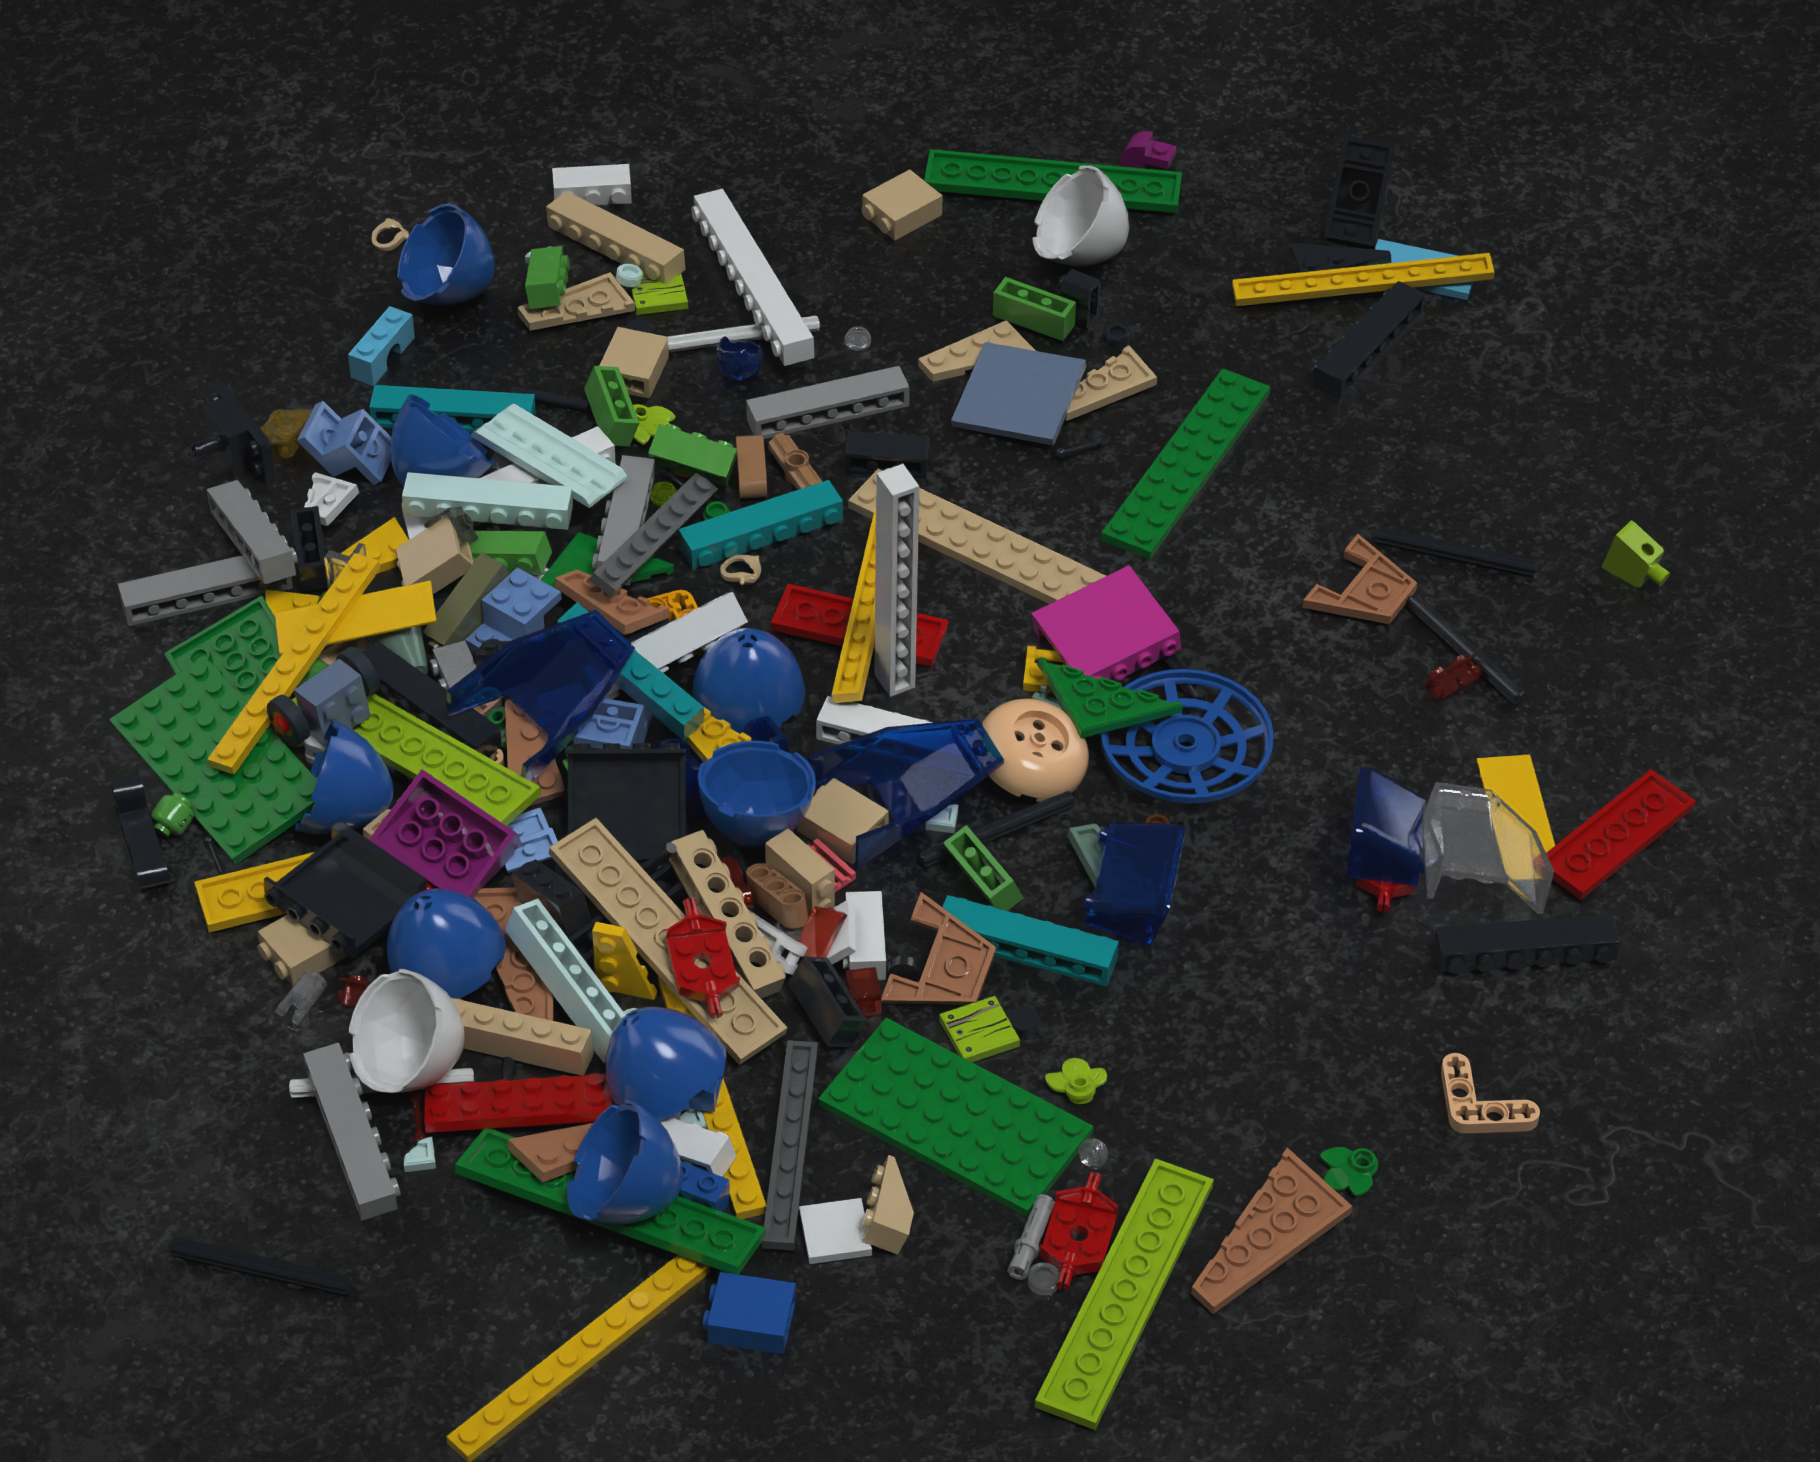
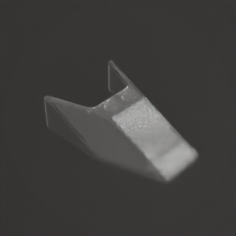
(1483, 839)

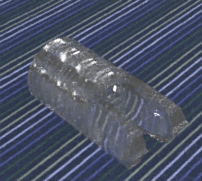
(303, 995)

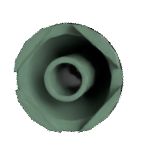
(407, 644)

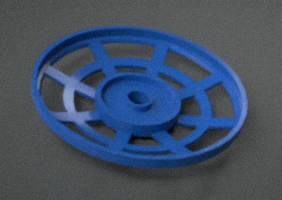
(1197, 731)

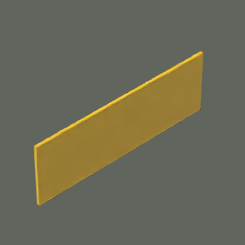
(370, 616)
(1517, 785)

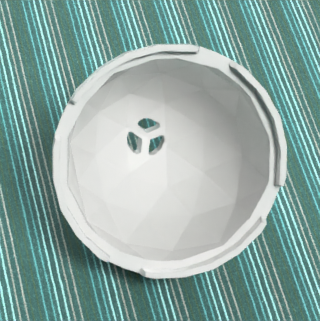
(1082, 220)
(405, 1033)

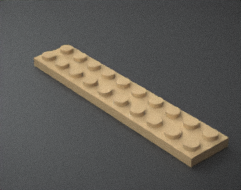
(988, 546)
(636, 902)

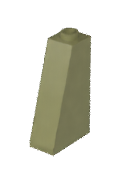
(463, 608)

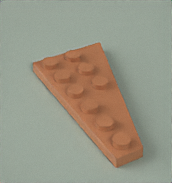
(520, 981)
(1276, 1225)

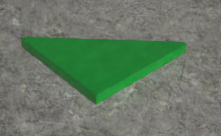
(580, 555)
(1102, 703)

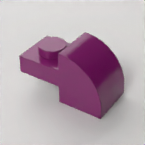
(1144, 150)

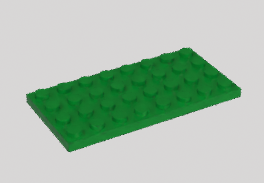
(177, 732)
(955, 1116)

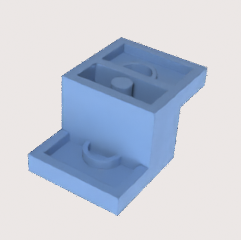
(347, 442)
(514, 609)
(616, 723)

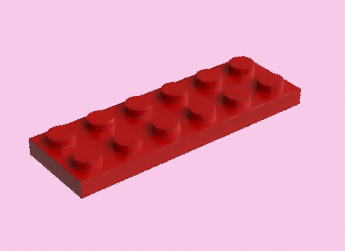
(826, 618)
(1617, 833)
(515, 1102)

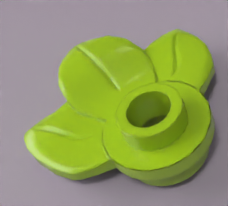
(649, 420)
(1077, 1080)

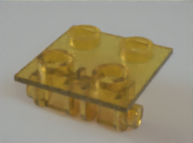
(284, 429)

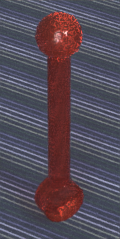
(416, 1099)

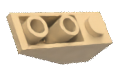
(890, 1209)

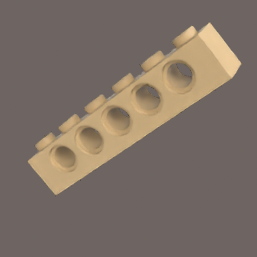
(700, 850)

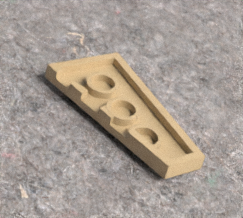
(963, 355)
(1112, 382)

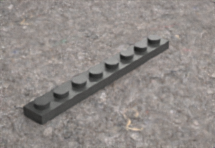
(653, 534)
(790, 1145)

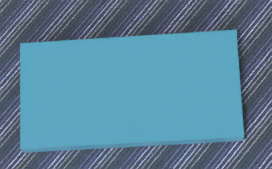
(1404, 253)

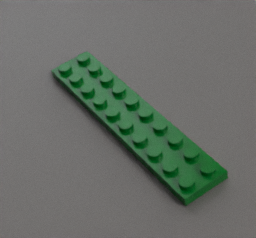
(1035, 178)
(1185, 464)
(682, 1228)

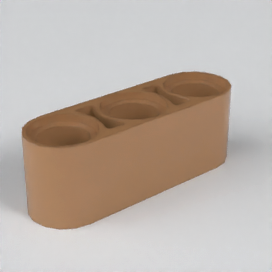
(751, 467)
(777, 895)

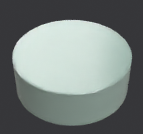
(629, 275)

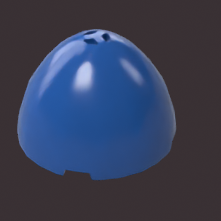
(446, 259)
(434, 444)
(749, 678)
(350, 783)
(755, 791)
(446, 940)
(662, 1060)
(625, 1168)

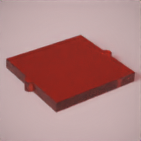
(821, 931)

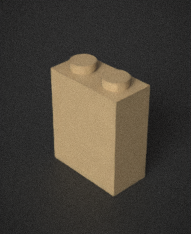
(902, 205)
(639, 359)
(434, 556)
(839, 816)
(803, 868)
(295, 949)

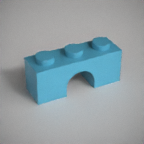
(390, 332)

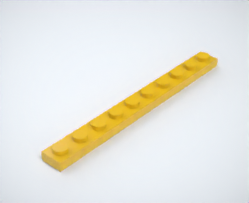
(1362, 279)
(860, 632)
(294, 662)
(745, 1190)
(575, 1357)

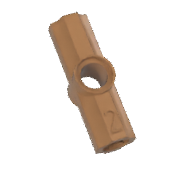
(793, 462)

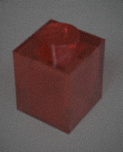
(865, 989)

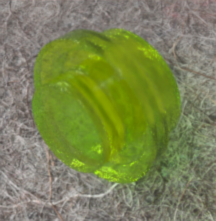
(662, 493)

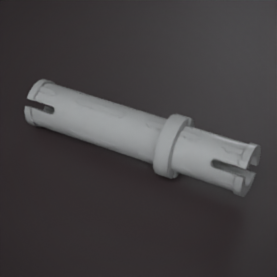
(1028, 1245)

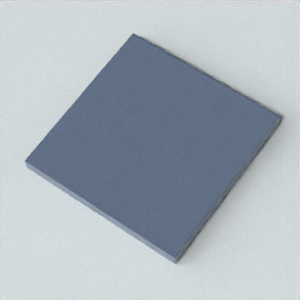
(1019, 393)

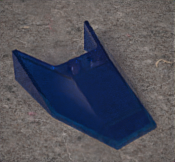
(552, 678)
(913, 770)

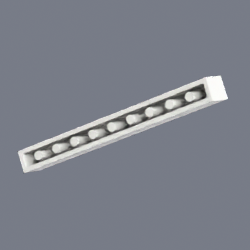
(753, 277)
(896, 579)

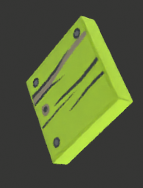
(656, 297)
(979, 1029)

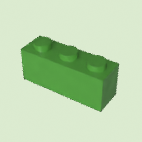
(547, 277)
(1034, 308)
(611, 405)
(693, 454)
(514, 549)
(983, 869)

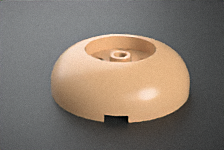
(1047, 759)

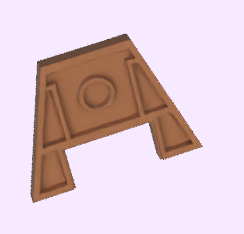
(1375, 592)
(954, 966)

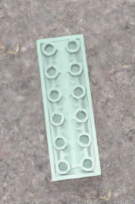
(550, 454)

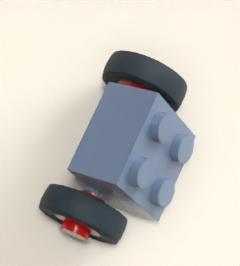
(330, 695)

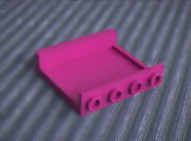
(1108, 627)

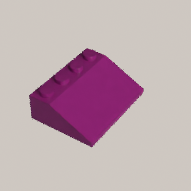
(445, 837)

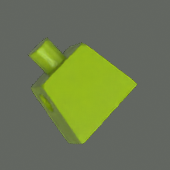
(1635, 557)

